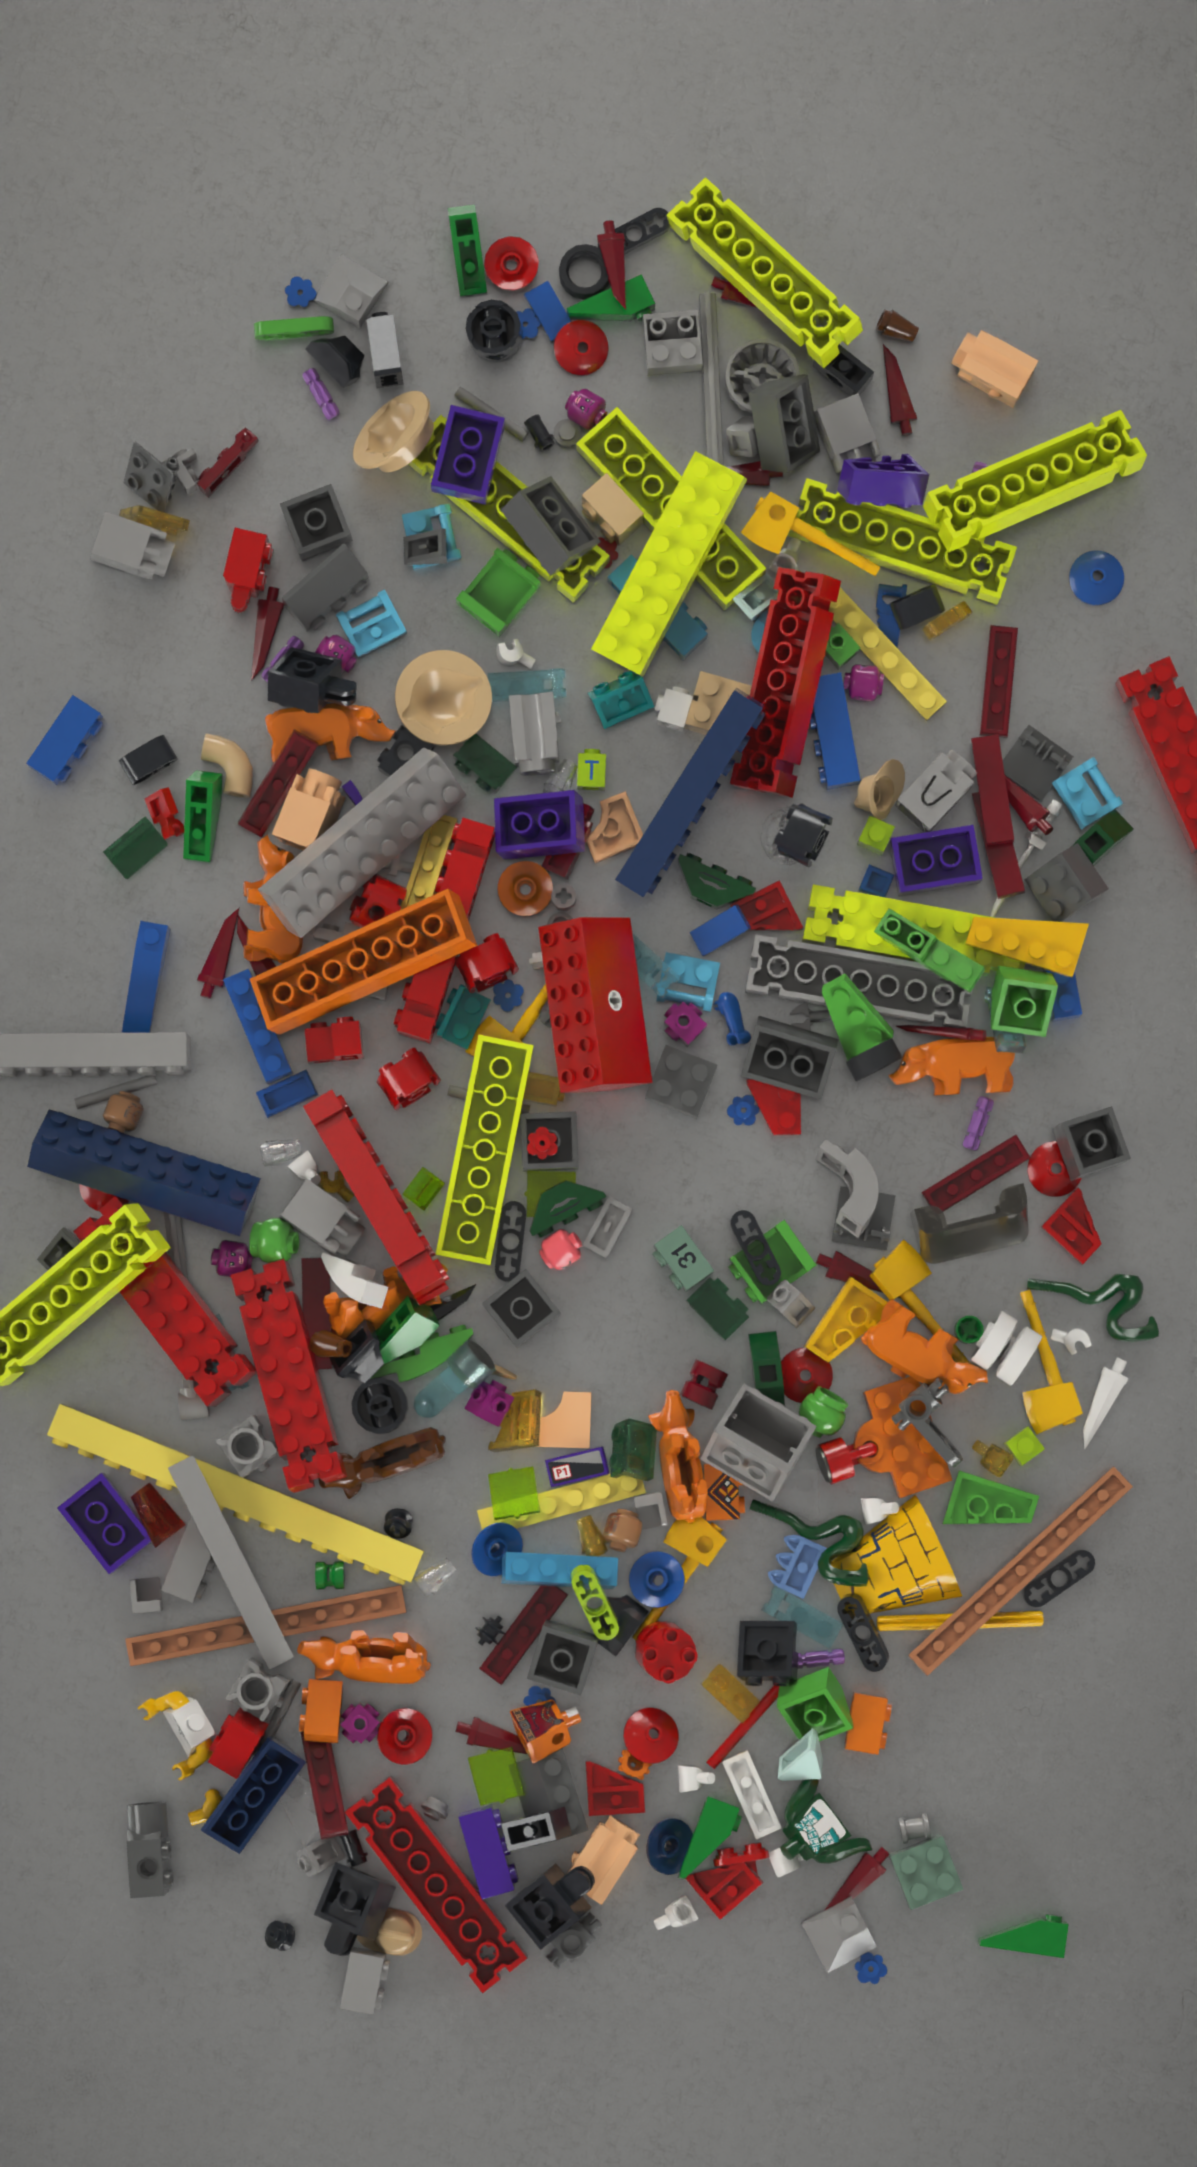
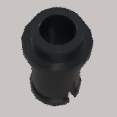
(540, 434)
(354, 1850)

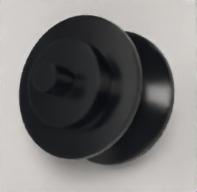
(398, 1523)
(490, 1630)
(279, 1935)

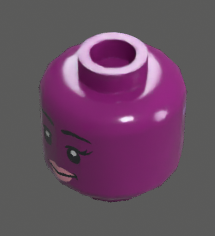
(585, 408)
(338, 648)
(864, 682)
(231, 1258)

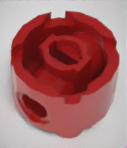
(377, 901)
(486, 964)
(407, 1079)
(665, 1651)

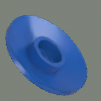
(1091, 590)
(505, 1539)
(643, 1576)

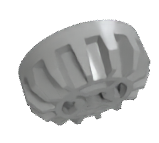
(752, 352)

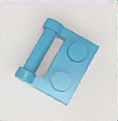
(420, 522)
(375, 631)
(1081, 799)
(693, 973)

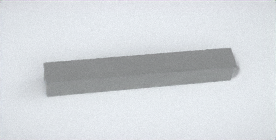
(230, 1562)

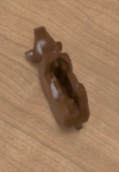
(389, 1460)

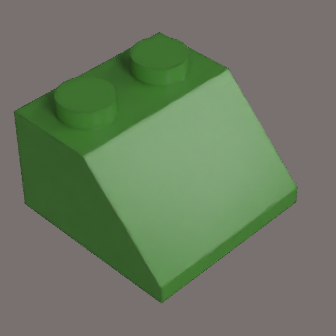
(1022, 1001)
(815, 1703)

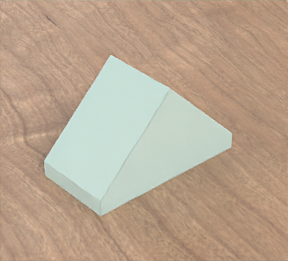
(802, 1760)

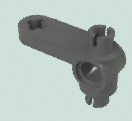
(930, 1396)
(583, 1931)

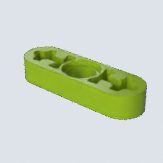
(593, 1613)

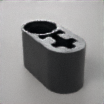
(917, 607)
(148, 759)

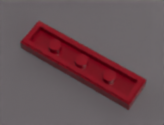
(998, 681)
(277, 783)
(992, 790)
(1001, 860)
(976, 1174)
(314, 1289)
(523, 1632)
(325, 1788)

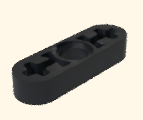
(655, 230)
(740, 1232)
(500, 1261)
(1071, 1559)
(847, 1617)

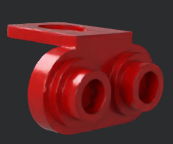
(752, 1852)

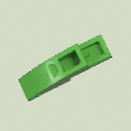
(929, 951)
(433, 1354)

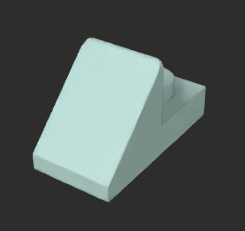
(757, 597)

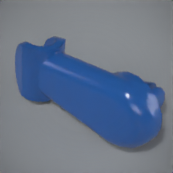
(730, 1009)

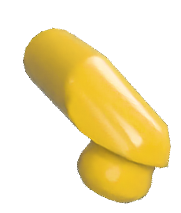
(202, 1815)

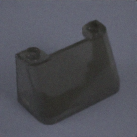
(946, 1242)

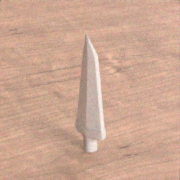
(1107, 1391)

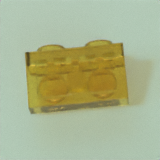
(730, 1692)

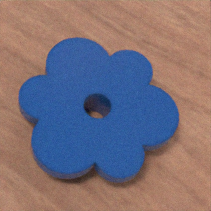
(297, 285)
(529, 316)
(501, 990)
(746, 1102)
(536, 1693)
(865, 1962)

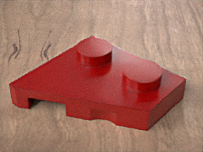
(769, 910)
(779, 1107)
(1074, 1228)
(612, 1792)
(725, 1886)

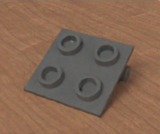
(150, 477)
(1035, 762)
(878, 1230)

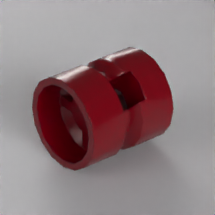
(698, 1393)

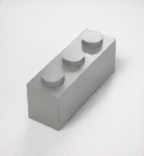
(189, 1566)

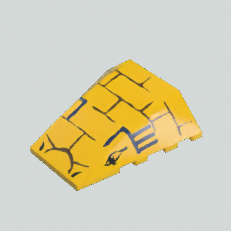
(902, 1563)

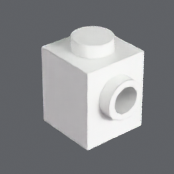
(673, 708)

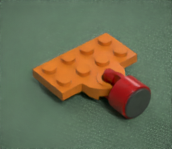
(885, 1447)

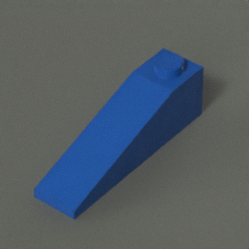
(145, 977)

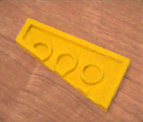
(1033, 942)

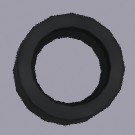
(571, 288)
(874, 1059)

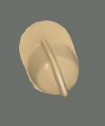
(880, 791)
(397, 1935)

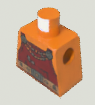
(543, 1728)

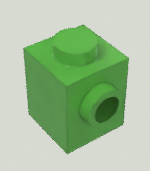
(840, 647)

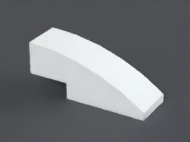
(355, 1280)

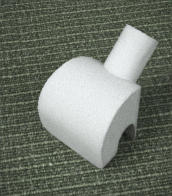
(787, 557)
(512, 657)
(305, 1168)
(1071, 1338)
(877, 1509)
(693, 1778)
(783, 1865)
(677, 1914)

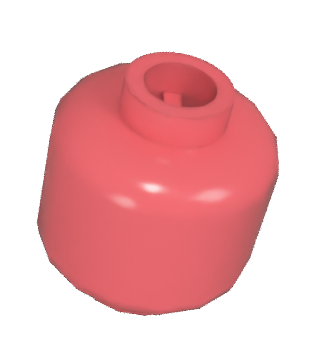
(560, 1249)

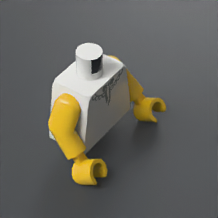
(188, 1725)

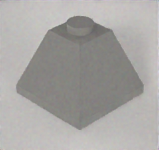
(350, 291)
(839, 1934)

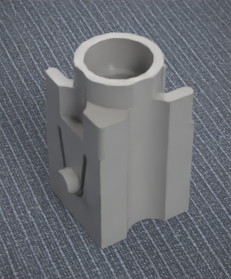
(846, 431)
(131, 547)
(534, 733)
(937, 790)
(323, 1219)
(265, 1449)
(274, 1685)

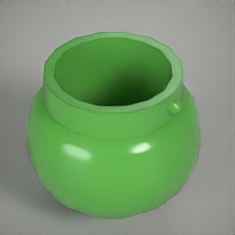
(273, 1240)
(824, 1410)

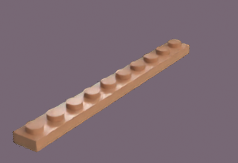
(1020, 1571)
(290, 1620)

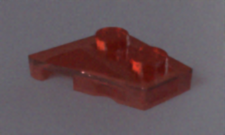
(156, 1515)

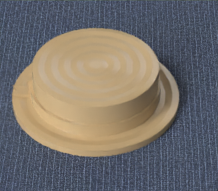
(395, 433)
(443, 697)

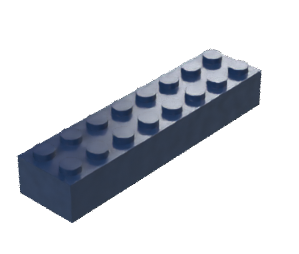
(690, 792)
(143, 1172)

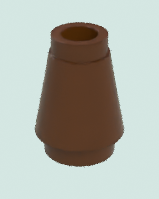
(896, 326)
(329, 1345)

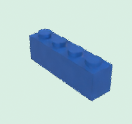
(834, 734)
(263, 1042)

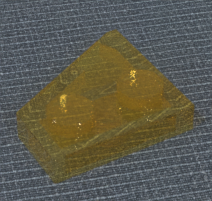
(156, 519)
(520, 1424)

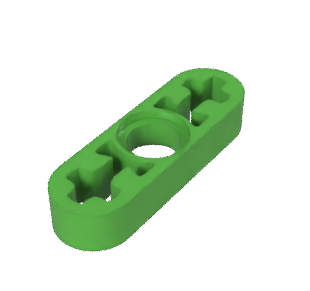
(293, 328)

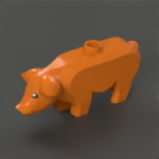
(332, 726)
(274, 940)
(955, 1059)
(349, 1313)
(915, 1355)
(680, 1460)
(368, 1659)

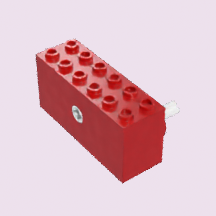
(594, 1004)

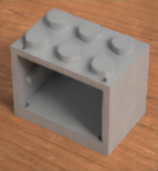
(758, 1442)

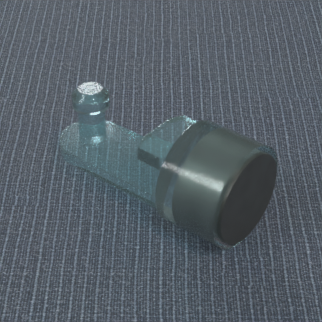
(467, 1368)

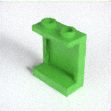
(499, 591)
(789, 1254)

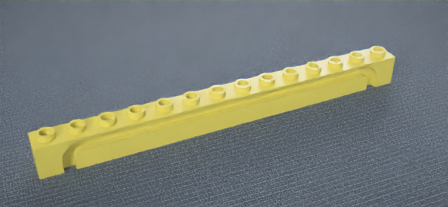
(239, 1494)

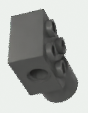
(147, 1842)

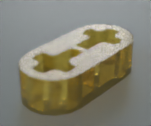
(947, 620)

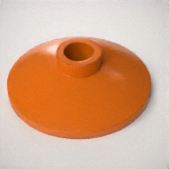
(522, 874)

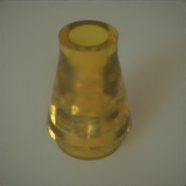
(590, 1537)

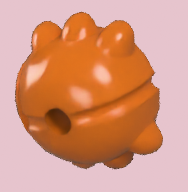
(637, 1771)

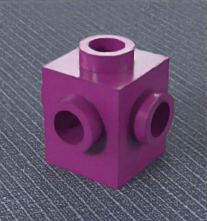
(687, 1033)
(490, 1402)
(368, 1714)

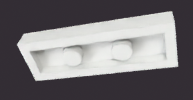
(751, 1794)

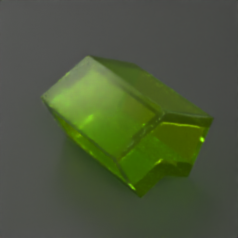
(423, 1188)

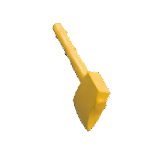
(775, 519)
(492, 1028)
(897, 1276)
(1050, 1404)
(700, 1544)

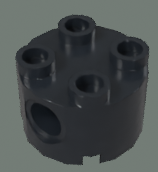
(494, 330)
(803, 834)
(380, 1405)

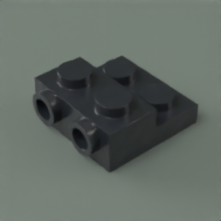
(767, 1652)

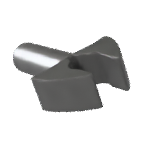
(814, 1016)

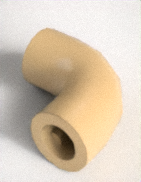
(233, 761)

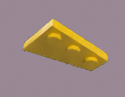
(846, 1320)

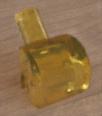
(336, 1186)
(994, 1458)

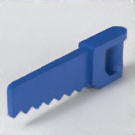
(886, 619)

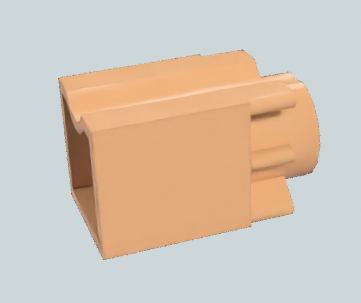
(994, 366)
(309, 809)
(606, 1855)

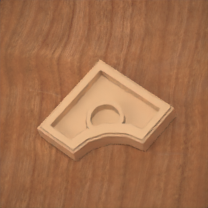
(617, 829)
(568, 1423)

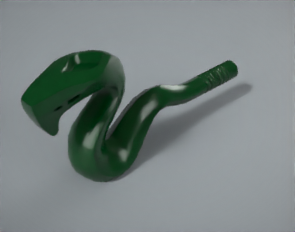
(1133, 1290)
(852, 1532)

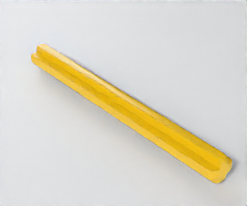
(933, 1621)

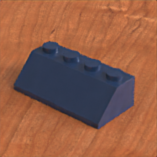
(253, 1795)

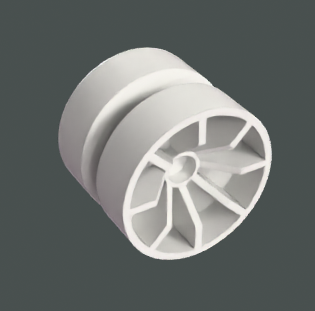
(1001, 1345)

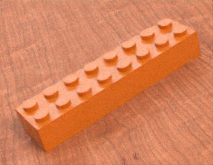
(363, 962)

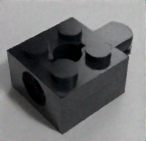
(309, 681)
(341, 1903)
(552, 1903)

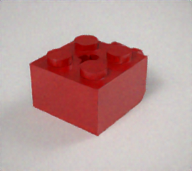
(246, 566)

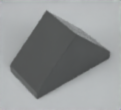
(426, 548)
(58, 1248)

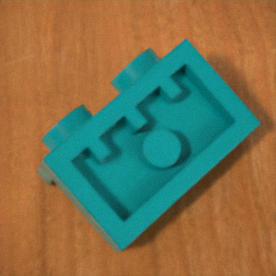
(620, 698)
(462, 1017)

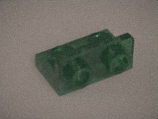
(484, 763)
(633, 1450)

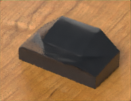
(338, 358)
(364, 1357)
(629, 1617)

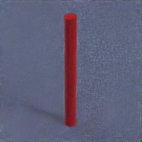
(743, 1728)

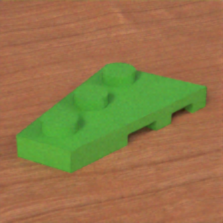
(854, 1017)
(986, 1501)

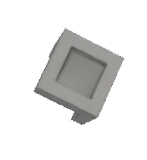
(742, 438)
(650, 1510)
(146, 1595)

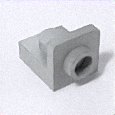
(186, 475)
(790, 1303)
(319, 1856)

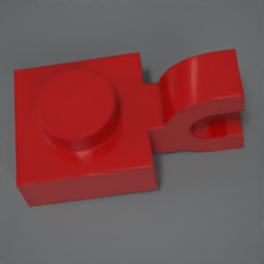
(162, 811)

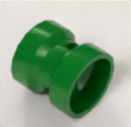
(972, 1329)
(336, 1575)

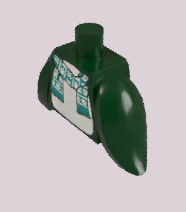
(815, 1828)

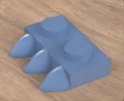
(799, 1565)

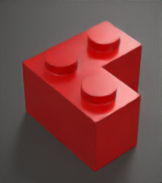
(335, 1042)
(237, 1742)

